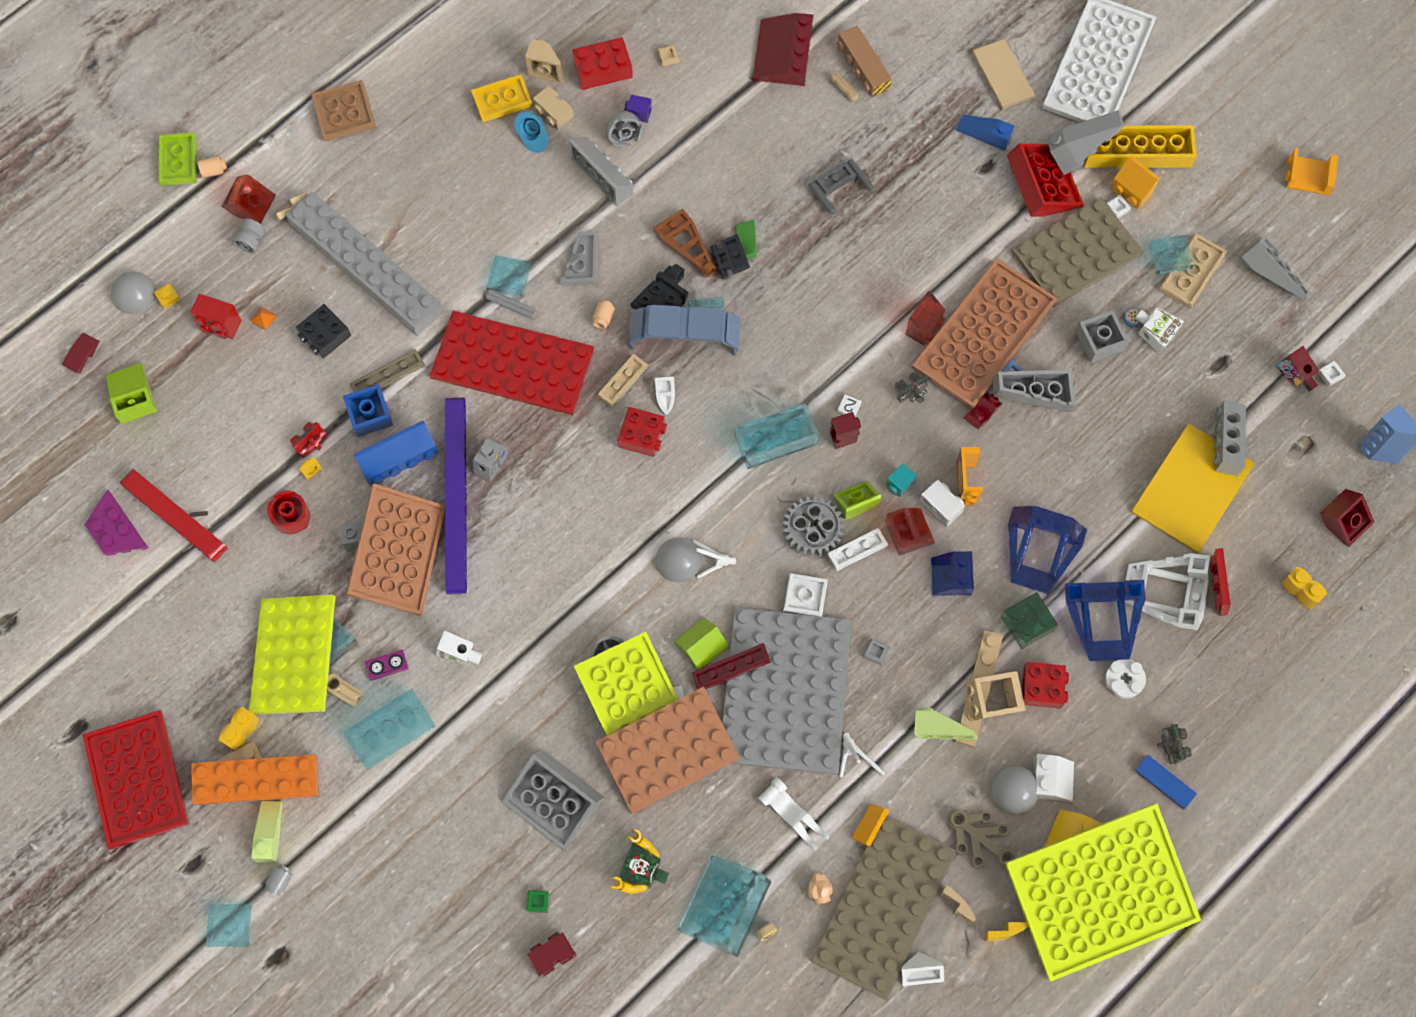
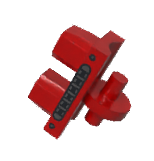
(309, 440)

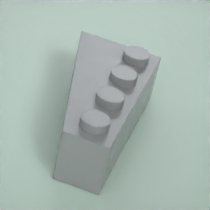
(1040, 388)

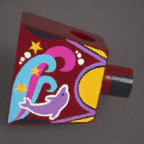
(1299, 369)

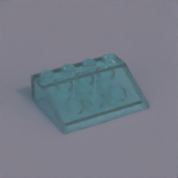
(725, 905)

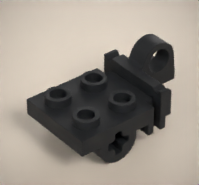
(663, 290)

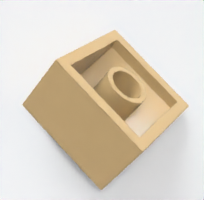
(543, 62)

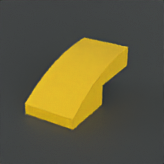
(1012, 929)

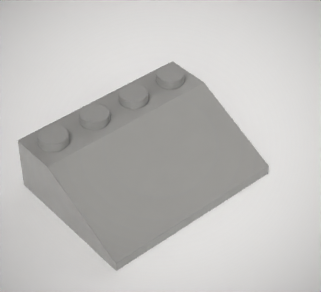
(553, 799)

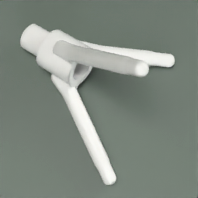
(720, 559)
(852, 749)

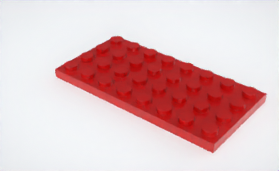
(512, 362)

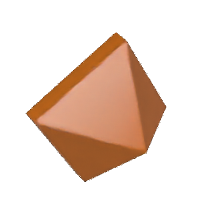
(263, 318)

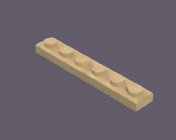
(984, 667)

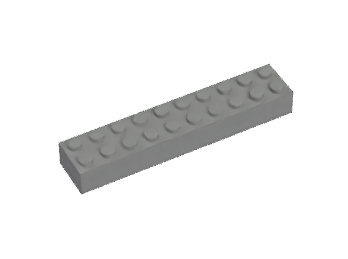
(364, 263)

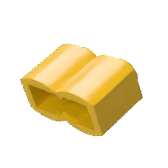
(1301, 585)
(241, 726)

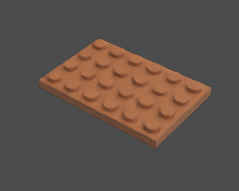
(396, 550)
(667, 750)

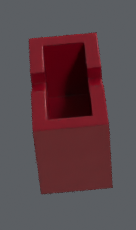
(844, 430)
(549, 954)

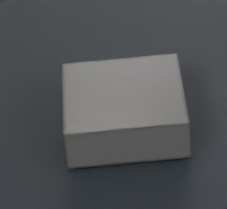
(876, 651)

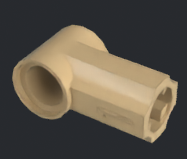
(344, 691)

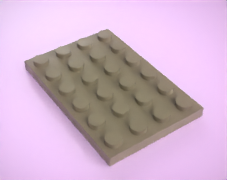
(1077, 251)

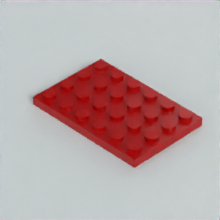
(135, 779)

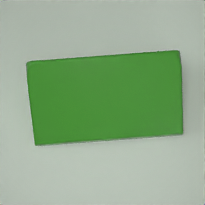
(747, 235)

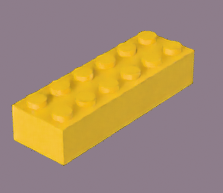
(1150, 144)

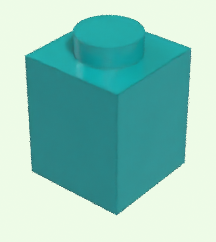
(900, 480)

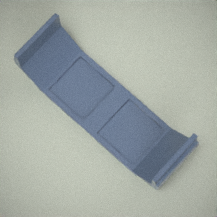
(685, 324)

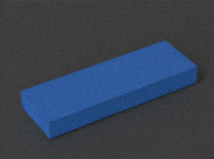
(1166, 782)

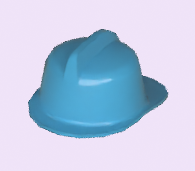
(532, 131)

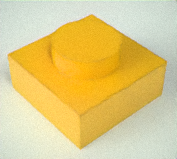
(167, 295)
(309, 468)

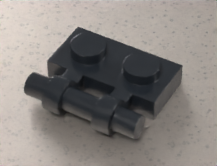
(735, 255)

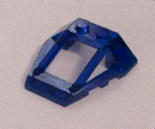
(1032, 516)
(1106, 592)

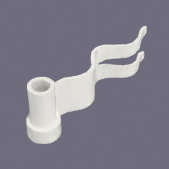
(790, 810)

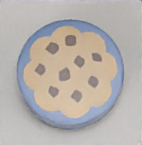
(1130, 315)

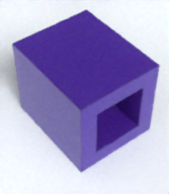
(639, 106)

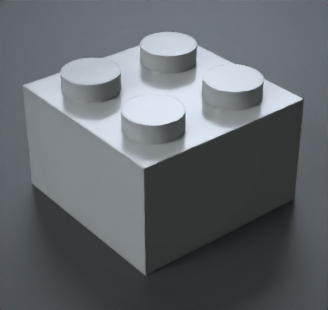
(1102, 336)

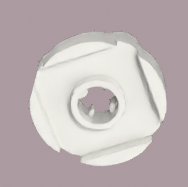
(1131, 669)

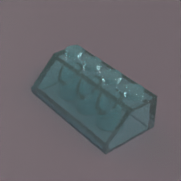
(389, 729)

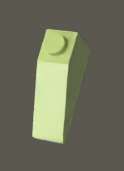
(934, 725)
(267, 832)

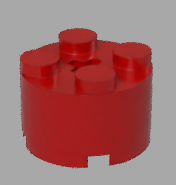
(279, 513)

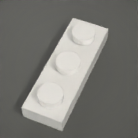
(857, 549)

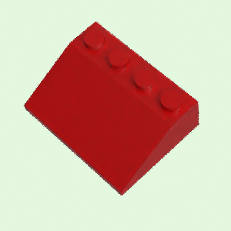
(1042, 181)

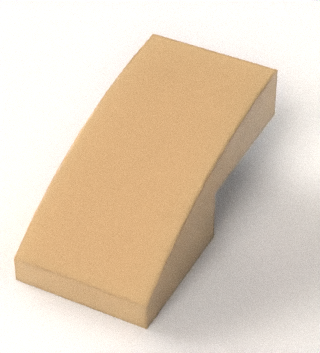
(292, 203)
(963, 909)

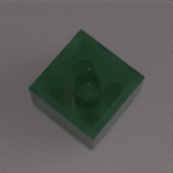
(1029, 620)

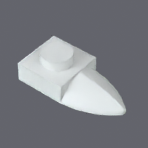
(665, 393)

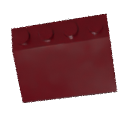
(783, 49)

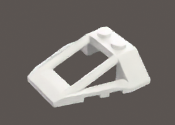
(1195, 600)

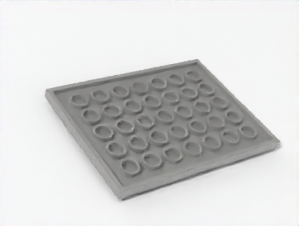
(794, 706)

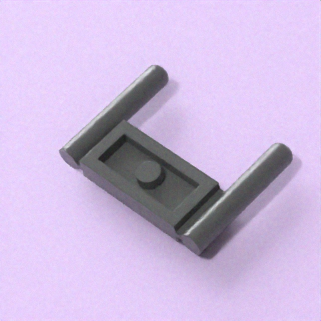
(835, 179)

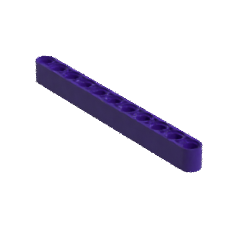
(455, 496)

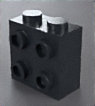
(322, 331)

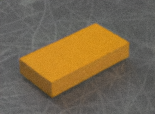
(870, 824)

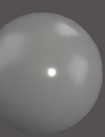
(133, 292)
(678, 560)
(1014, 789)

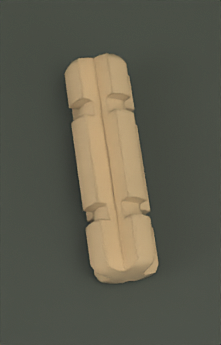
(844, 87)

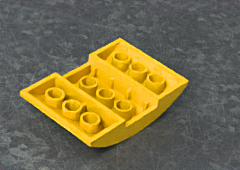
(1187, 492)

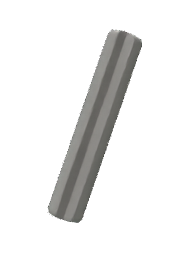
(511, 304)

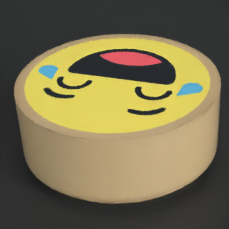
(766, 931)

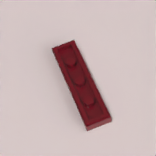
(731, 667)

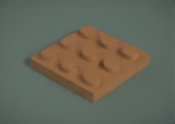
(343, 110)

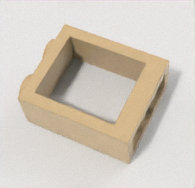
(1012, 692)

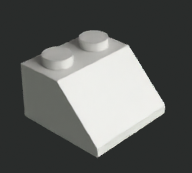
(1053, 777)

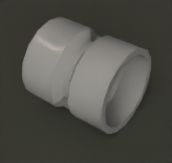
(249, 235)

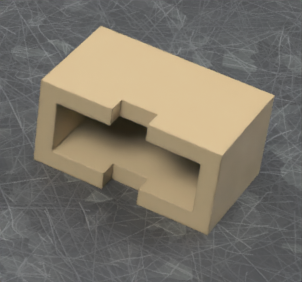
(555, 111)

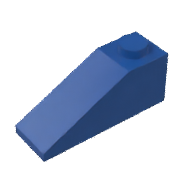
(988, 130)

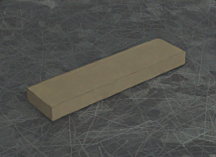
(390, 372)

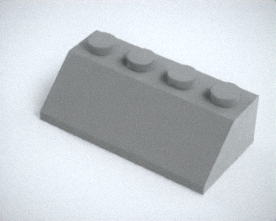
(600, 170)

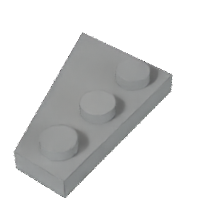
(583, 262)

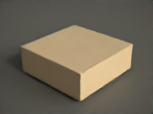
(668, 55)

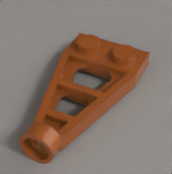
(677, 224)

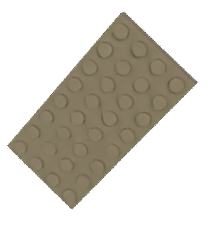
(884, 907)

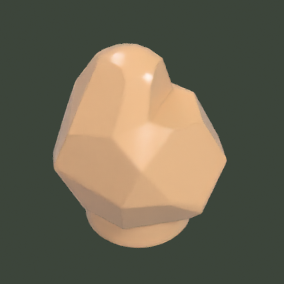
(820, 888)

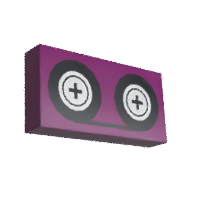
(386, 665)

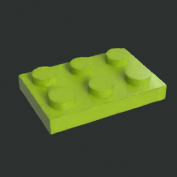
(177, 159)

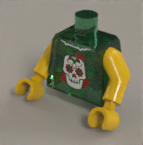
(640, 867)

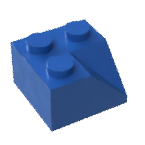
(368, 410)

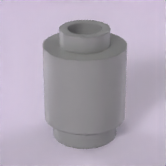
(278, 880)

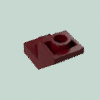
(983, 411)

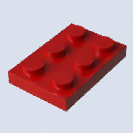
(1220, 582)

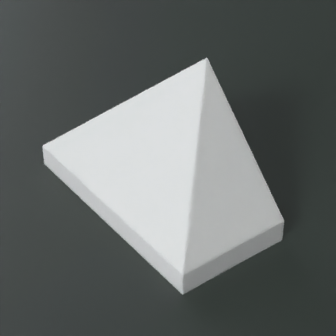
(922, 970)

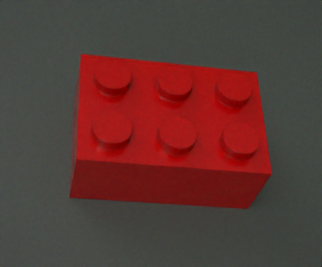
(602, 63)

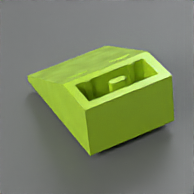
(130, 393)

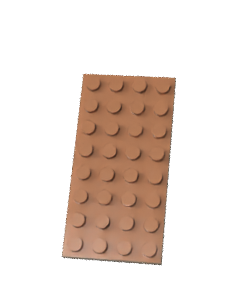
(984, 333)

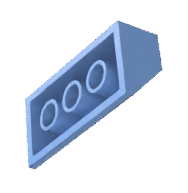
(1390, 437)

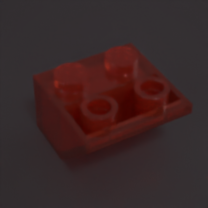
(908, 530)

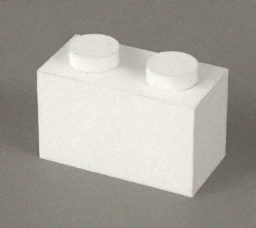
(942, 502)

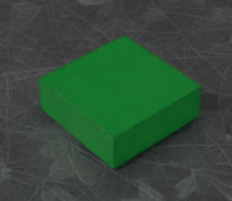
(537, 901)

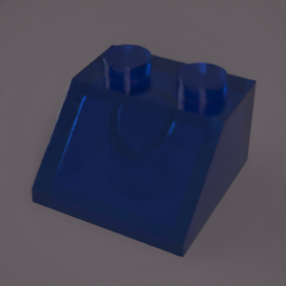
(952, 574)

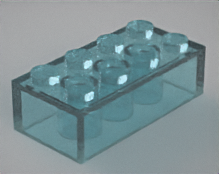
(776, 436)

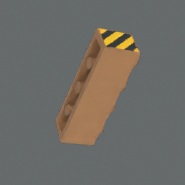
(864, 61)

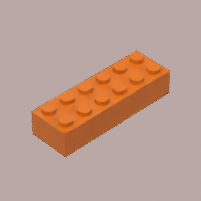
(255, 780)

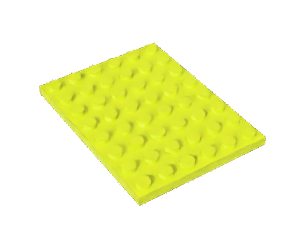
(1102, 891)

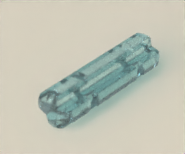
(707, 303)

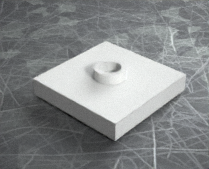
(805, 595)

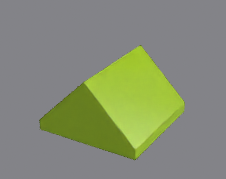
(857, 500)
(702, 643)

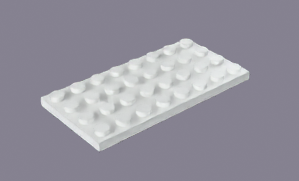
(1099, 61)

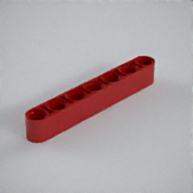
(173, 515)

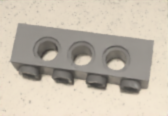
(1230, 438)

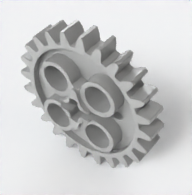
(826, 515)

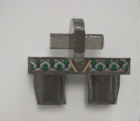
(913, 391)
(1172, 744)

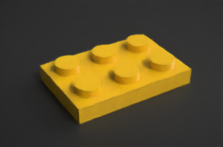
(502, 98)

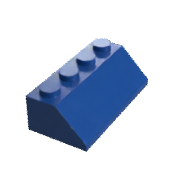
(396, 453)

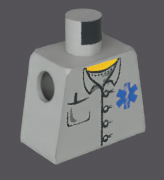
(491, 457)

